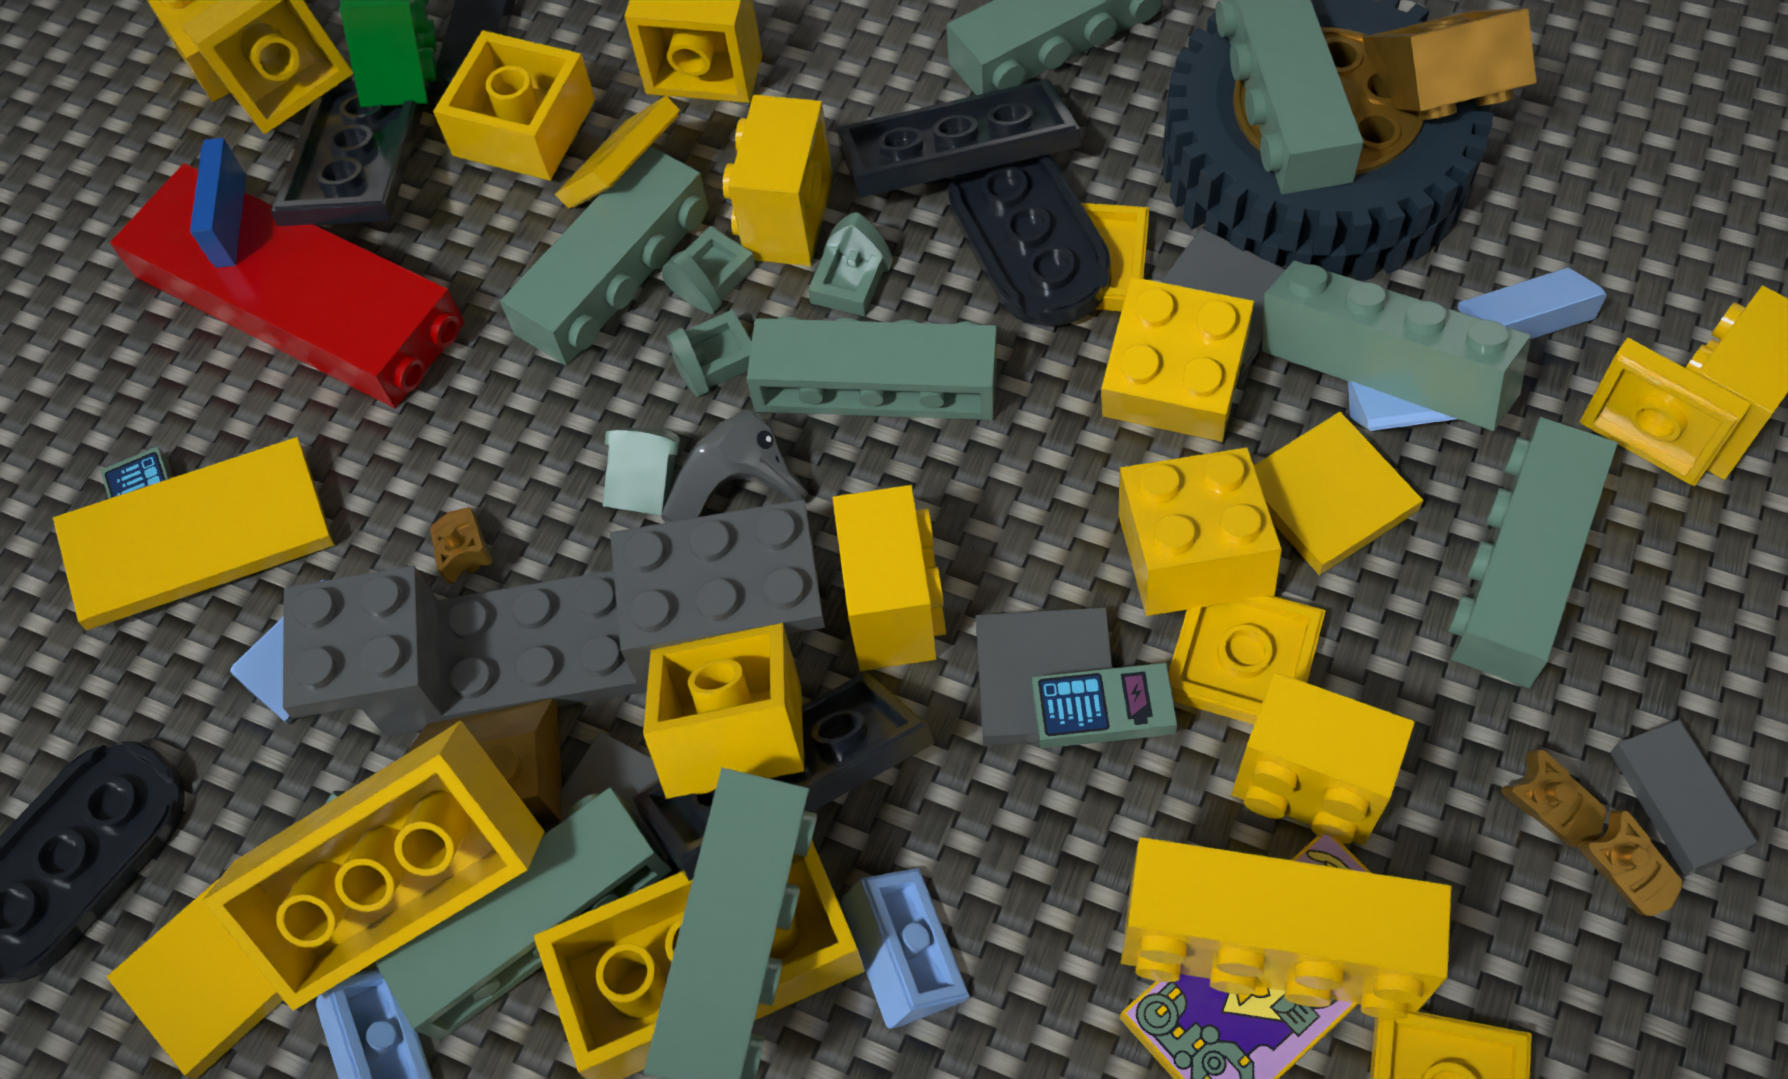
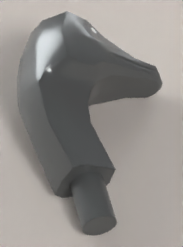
(730, 451)

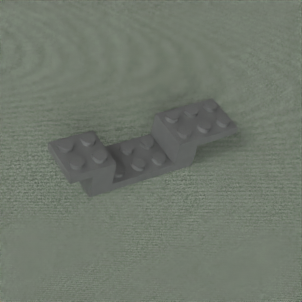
(576, 639)

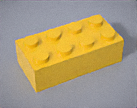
(376, 866)
(1286, 928)
(616, 961)

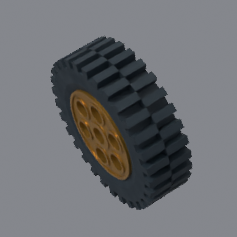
(1407, 178)

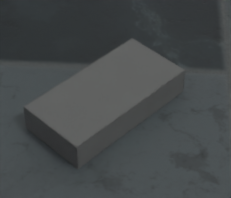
(1683, 798)

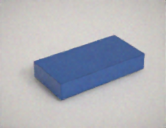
(218, 203)

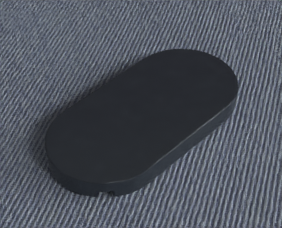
(1032, 240)
(81, 850)

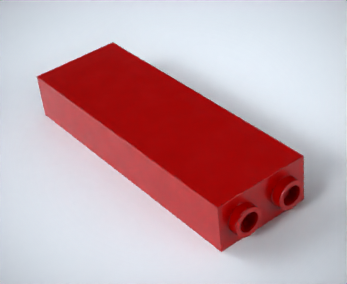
(297, 291)

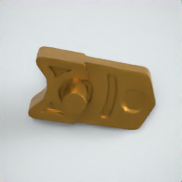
(459, 544)
(1557, 800)
(1633, 865)

